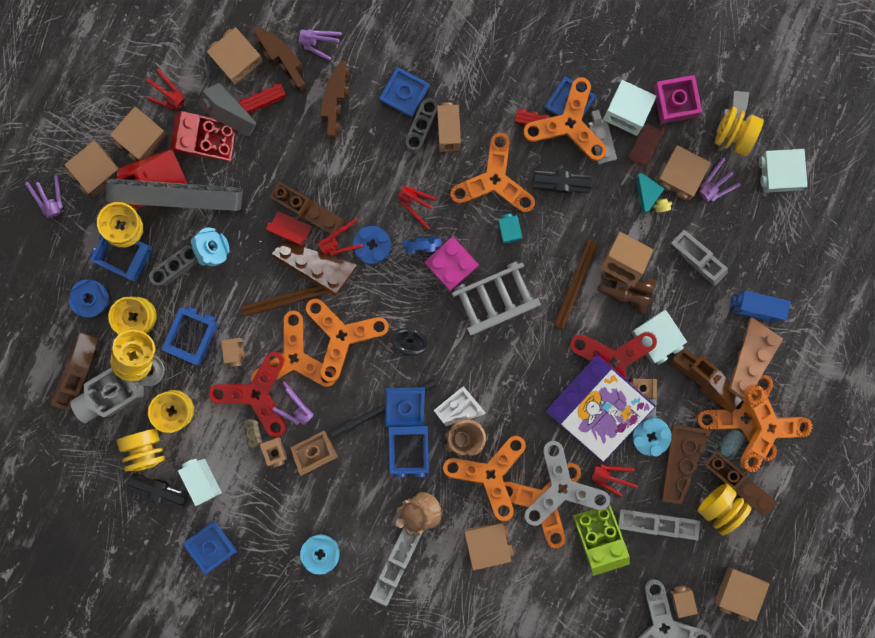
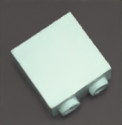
(629, 107)
(783, 170)
(667, 334)
(199, 481)

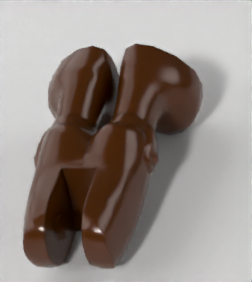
(621, 291)

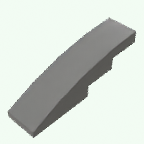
(659, 524)
(394, 567)

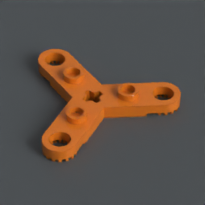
(574, 110)
(483, 185)
(355, 332)
(295, 344)
(763, 416)
(725, 420)
(477, 473)
(527, 495)

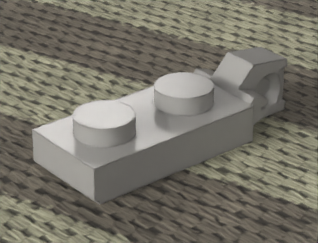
(601, 130)

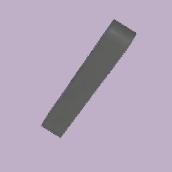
(174, 194)

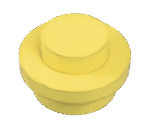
(662, 205)

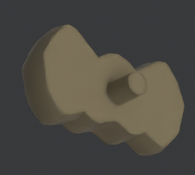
(253, 433)

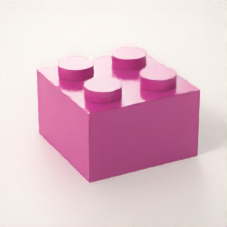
(677, 99)
(451, 264)

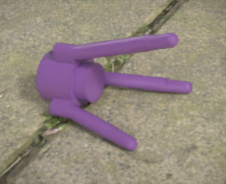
(310, 37)
(709, 191)
(49, 207)
(302, 413)

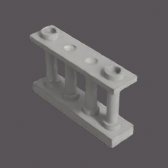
(510, 311)

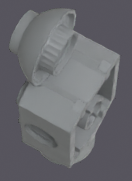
(110, 394)

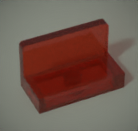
(645, 144)

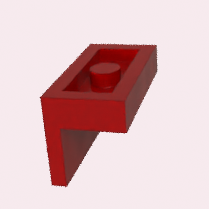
(289, 228)

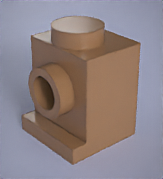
(233, 351)
(650, 384)
(268, 447)

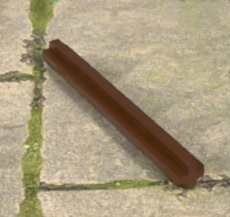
(575, 284)
(283, 300)

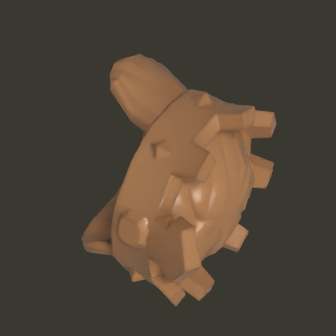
(465, 438)
(419, 513)

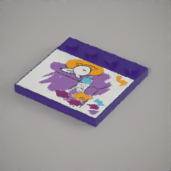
(600, 408)

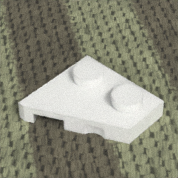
(458, 407)

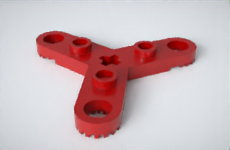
(626, 353)
(243, 393)

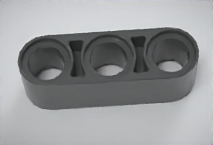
(425, 117)
(165, 267)

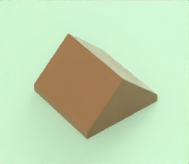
(313, 452)

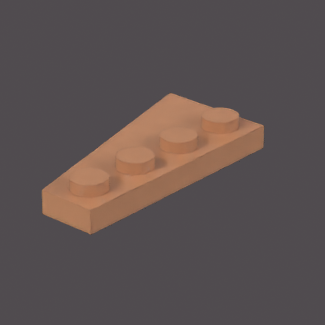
(753, 358)

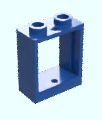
(136, 266)
(760, 306)
(198, 358)
(417, 471)

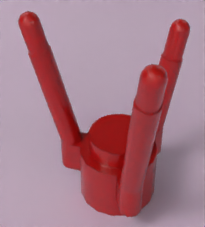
(174, 99)
(409, 195)
(329, 244)
(601, 475)

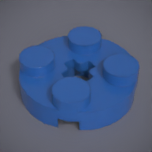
(381, 238)
(429, 244)
(78, 297)

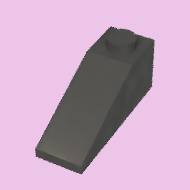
(226, 109)

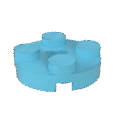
(202, 251)
(656, 446)
(311, 560)

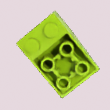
(601, 540)

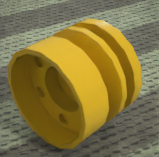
(739, 131)
(109, 221)
(122, 313)
(135, 346)
(161, 416)
(140, 450)
(727, 513)

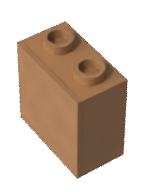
(234, 55)
(449, 127)
(138, 135)
(92, 169)
(683, 173)
(627, 259)
(488, 545)
(741, 594)

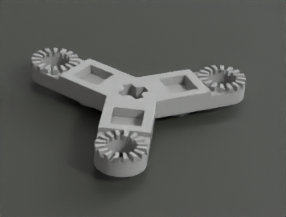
(576, 492)
(661, 613)

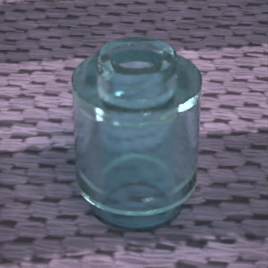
(731, 443)

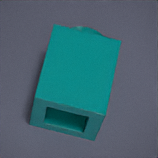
(509, 228)

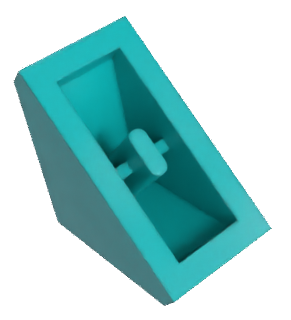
(647, 191)

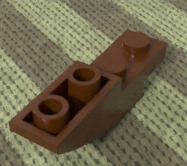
(279, 51)
(335, 92)
(306, 208)
(75, 371)
(711, 379)
(745, 488)

